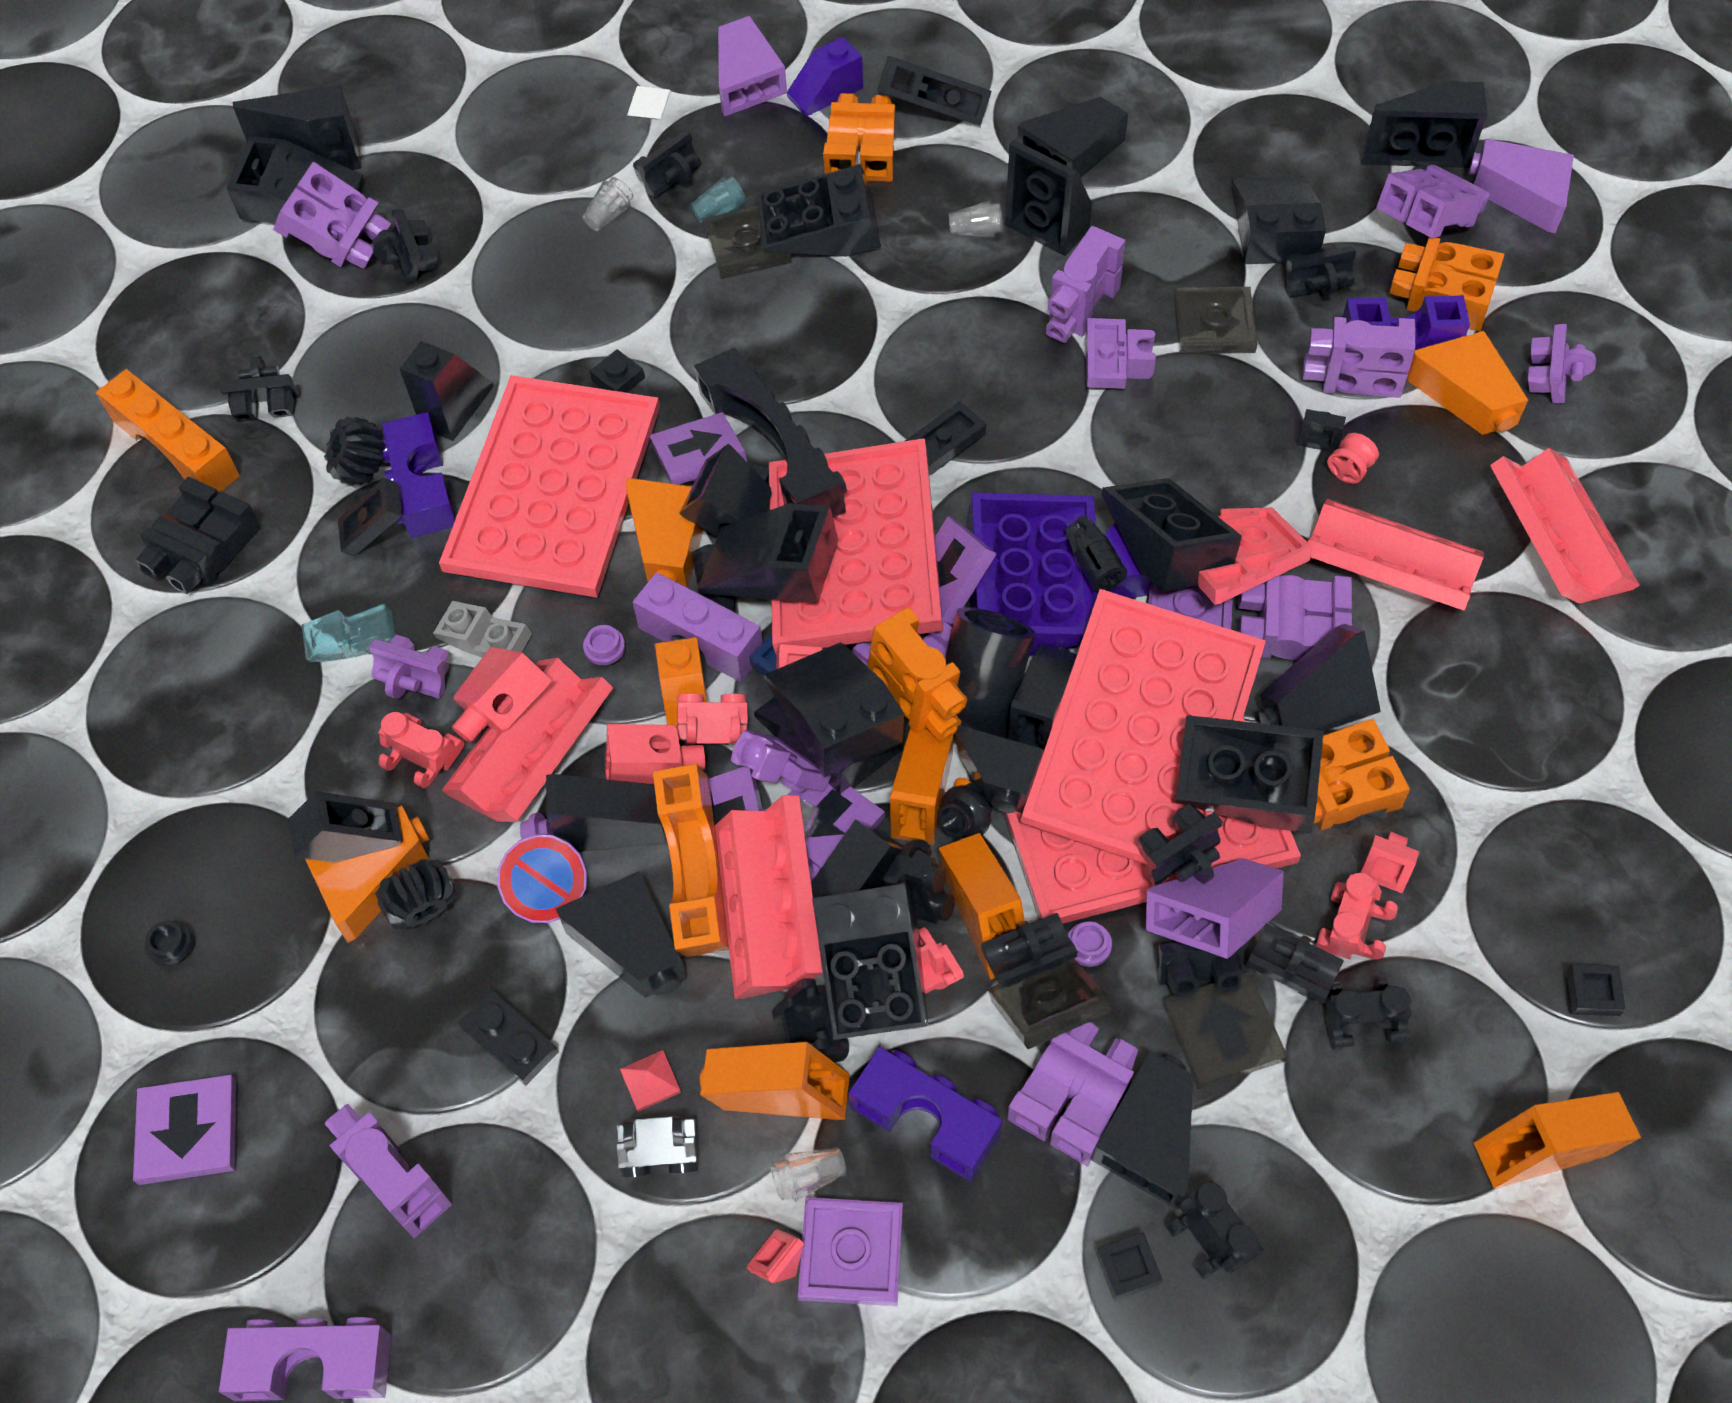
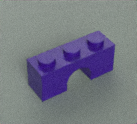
(1435, 322)
(411, 450)
(895, 1086)

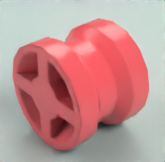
(1353, 458)

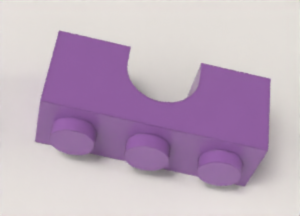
(673, 611)
(264, 1355)

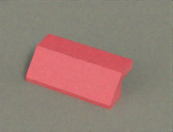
(1565, 527)
(1395, 554)
(512, 764)
(767, 898)

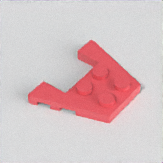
(1265, 551)

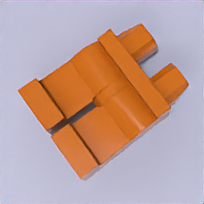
(864, 127)
(1448, 271)
(917, 675)
(1357, 775)

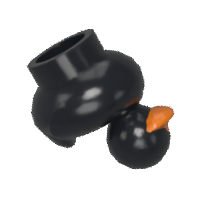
(964, 810)

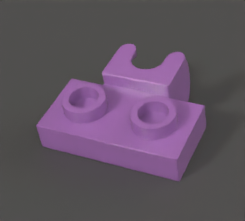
(1116, 355)
(774, 758)

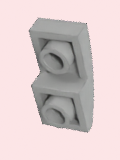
(475, 630)

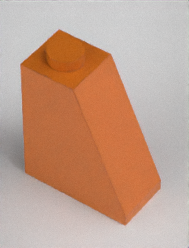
(1469, 382)
(662, 533)
(920, 786)
(352, 883)
(980, 892)
(775, 1081)
(1556, 1138)

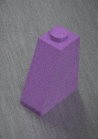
(747, 67)
(1524, 180)
(1218, 913)

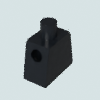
(725, 492)

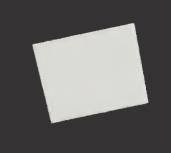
(648, 102)

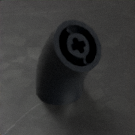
(992, 662)

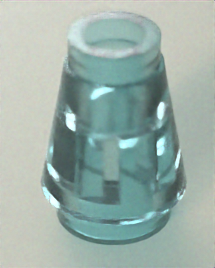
(719, 199)

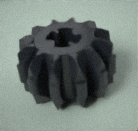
(354, 451)
(416, 894)

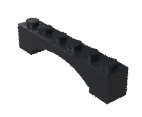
(734, 388)

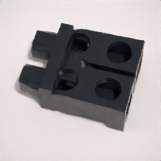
(197, 536)

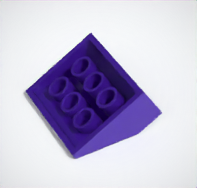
(1034, 563)

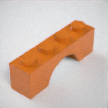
(184, 443)
(689, 827)

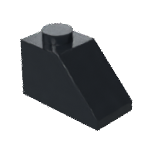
(999, 767)
(343, 827)

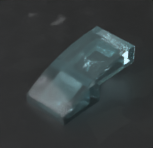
(342, 638)

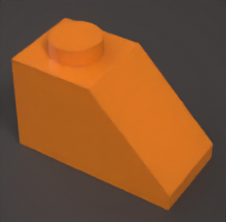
(679, 673)

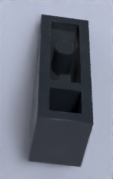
(934, 90)

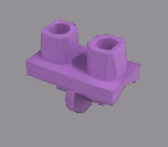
(1564, 362)
(406, 669)

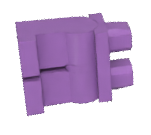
(1431, 199)
(331, 217)
(1088, 275)
(1361, 357)
(1295, 613)
(1076, 1073)
(375, 1160)

